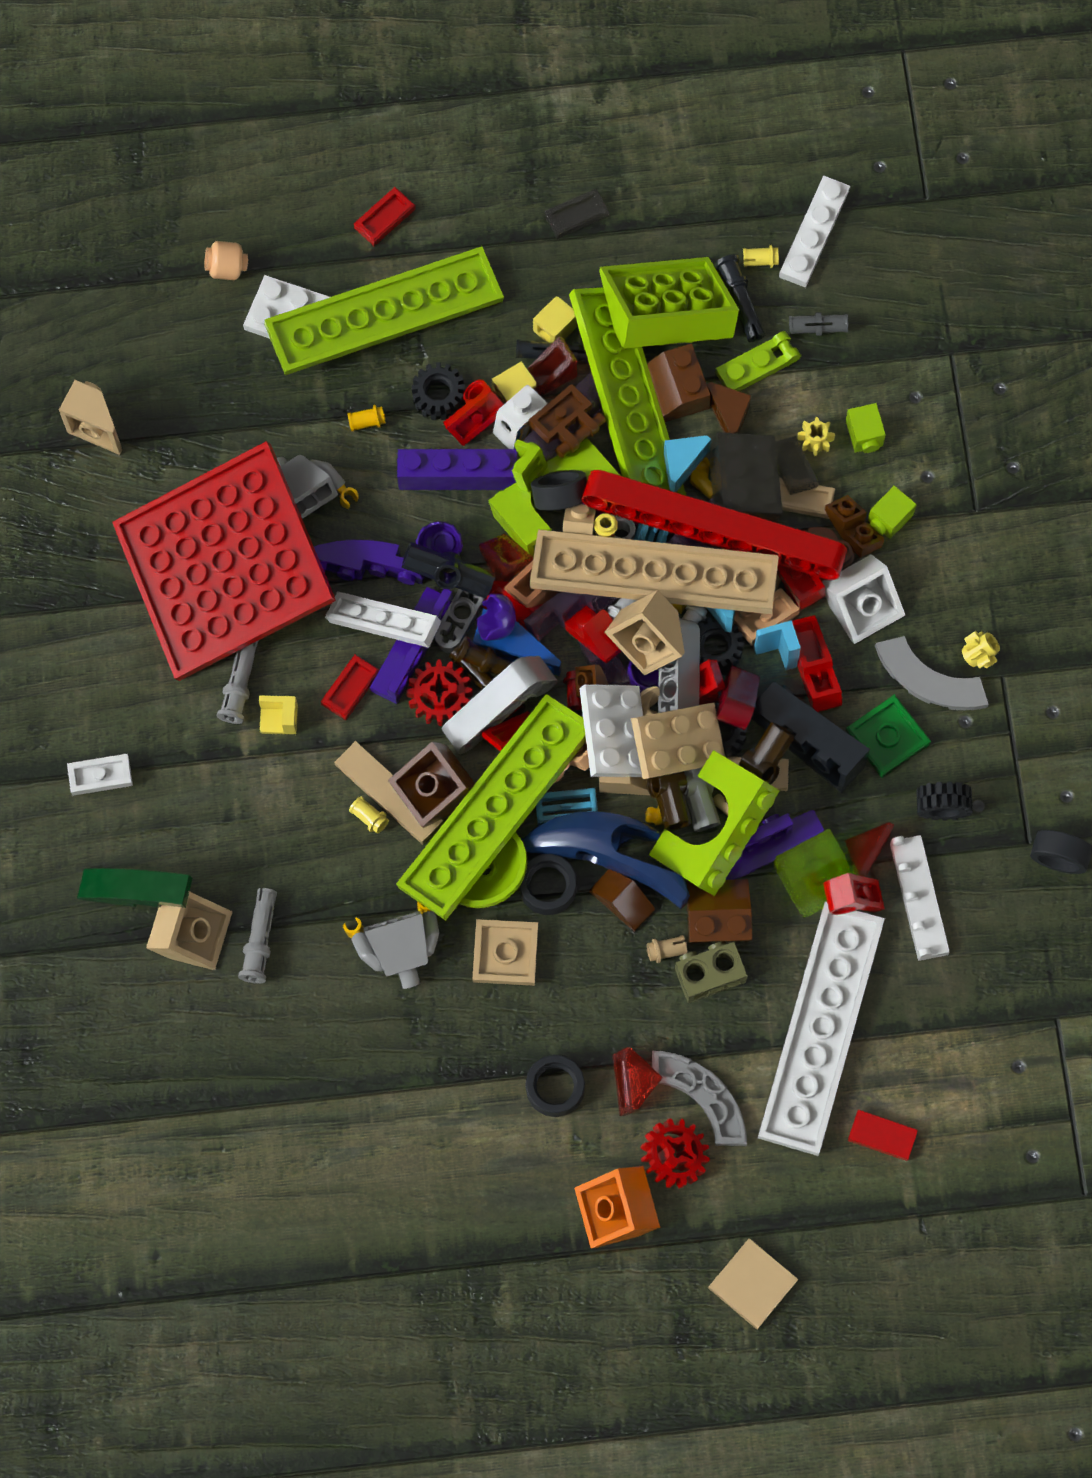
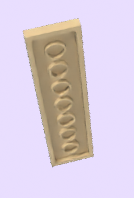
(641, 567)

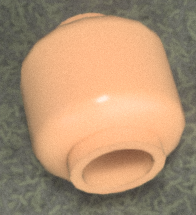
(225, 260)

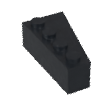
(817, 740)

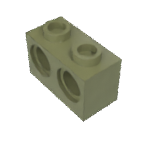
(714, 978)

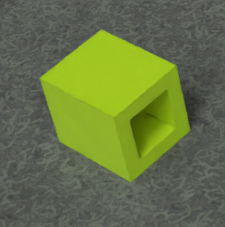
(865, 428)
(891, 512)

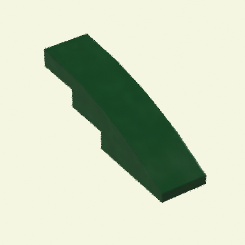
(134, 887)

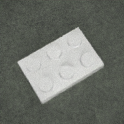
(274, 299)
(609, 729)

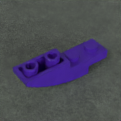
(352, 557)

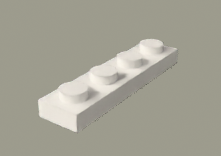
(814, 231)
(383, 619)

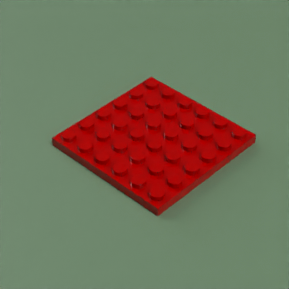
(223, 561)

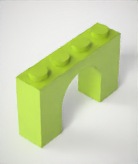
(516, 508)
(711, 862)

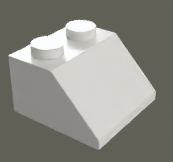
(864, 598)

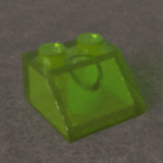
(808, 867)

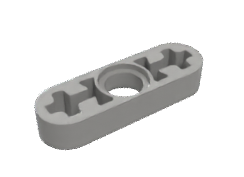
(445, 626)

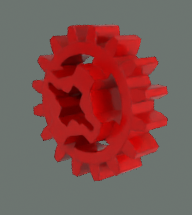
(427, 691)
(688, 1155)

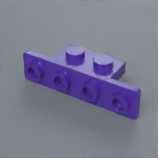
(774, 838)

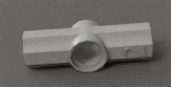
(700, 802)

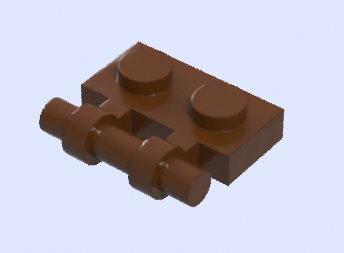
(560, 414)

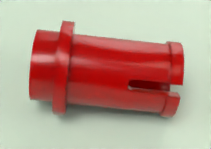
(574, 702)

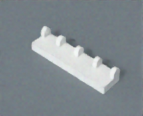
(919, 897)

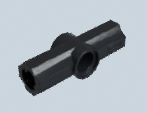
(465, 577)

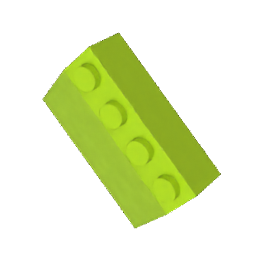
(668, 302)

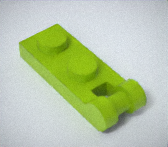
(758, 363)

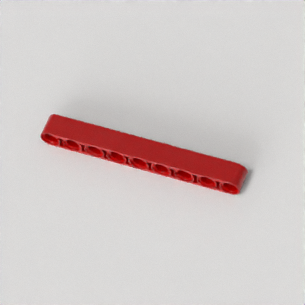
(713, 524)

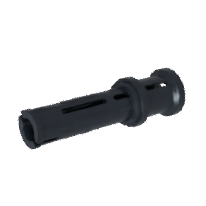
(737, 285)

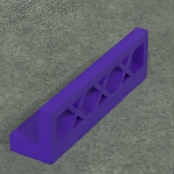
(405, 656)

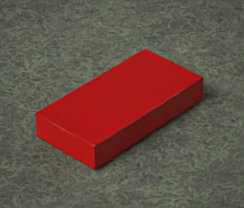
(384, 216)
(350, 687)
(882, 1135)

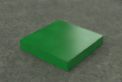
(889, 735)

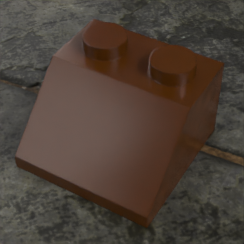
(679, 383)
(432, 784)
(720, 916)

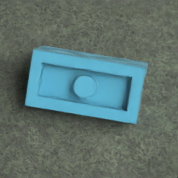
(780, 637)

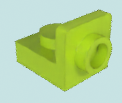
(529, 465)

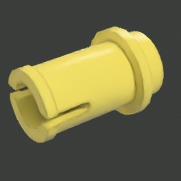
(761, 256)
(600, 525)
(369, 815)

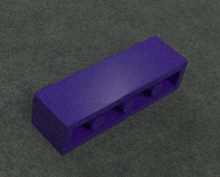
(455, 469)

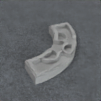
(927, 683)
(707, 1092)

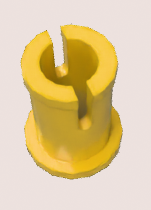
(367, 418)

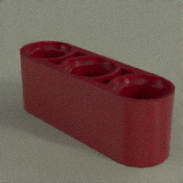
(738, 698)

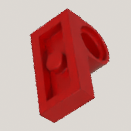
(476, 414)
(801, 587)
(853, 893)

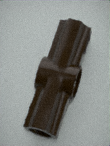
(769, 751)
(671, 800)

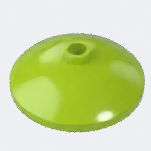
(504, 879)

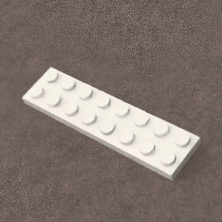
(821, 1030)

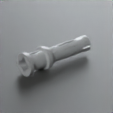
(237, 691)
(257, 949)

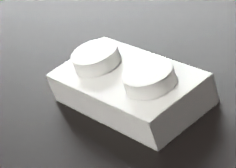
(99, 774)

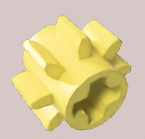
(816, 428)
(980, 649)

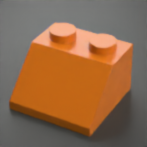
(617, 1206)

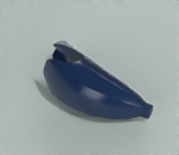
(597, 839)

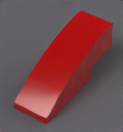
(816, 666)

